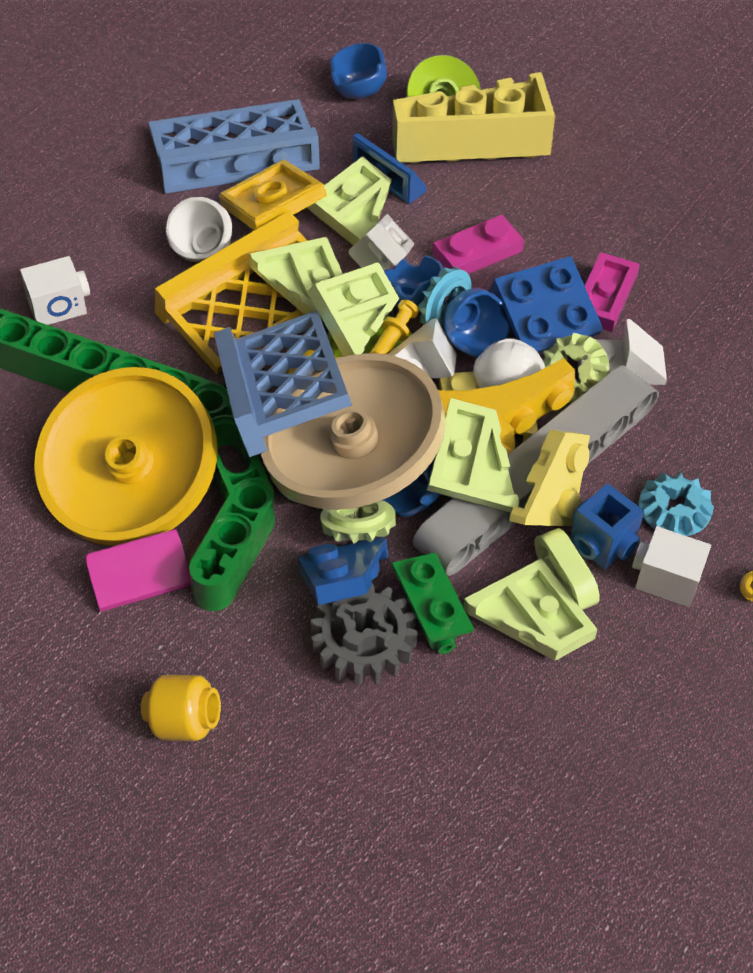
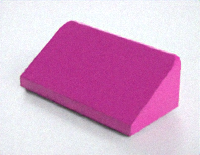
(138, 570)

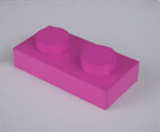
(479, 245)
(610, 287)

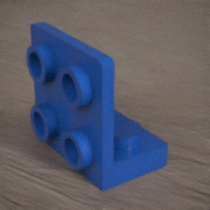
(547, 303)

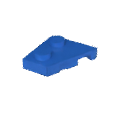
(341, 571)

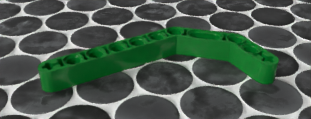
(69, 359)

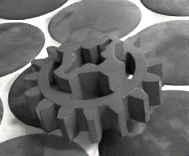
(366, 637)

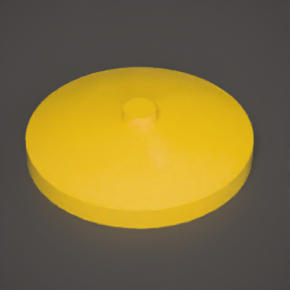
(125, 456)

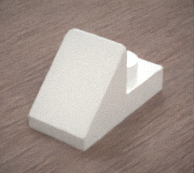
(382, 244)
(429, 350)
(637, 353)

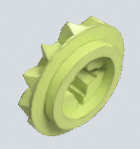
(580, 348)
(359, 522)

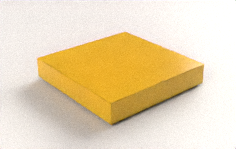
(272, 194)

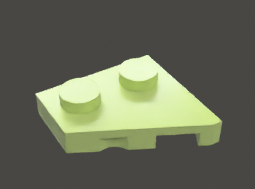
(353, 200)
(296, 269)
(354, 306)
(472, 458)
(534, 611)

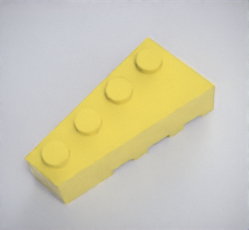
(475, 123)

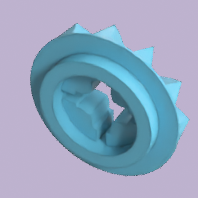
(447, 284)
(682, 519)

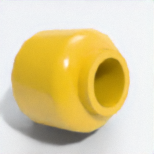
(181, 707)

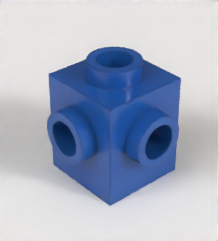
(606, 527)

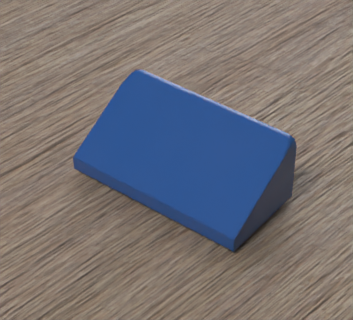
(404, 181)

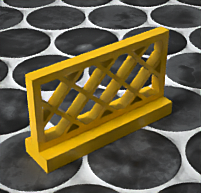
(223, 272)

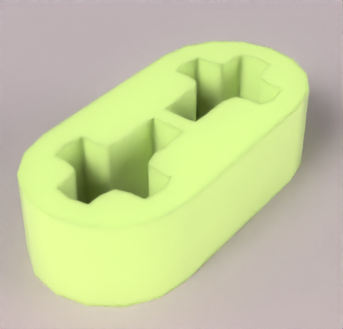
(568, 566)

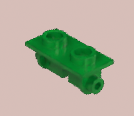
(433, 601)

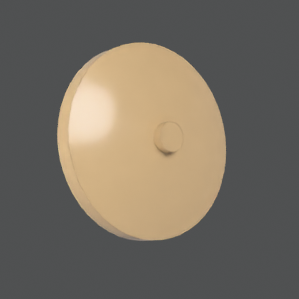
(366, 447)

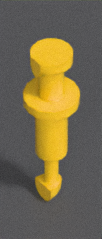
(395, 328)

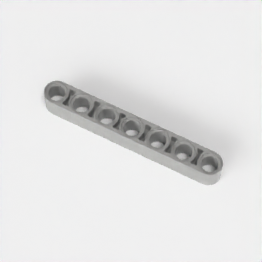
(604, 412)

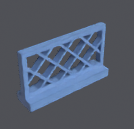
(229, 160)
(249, 386)

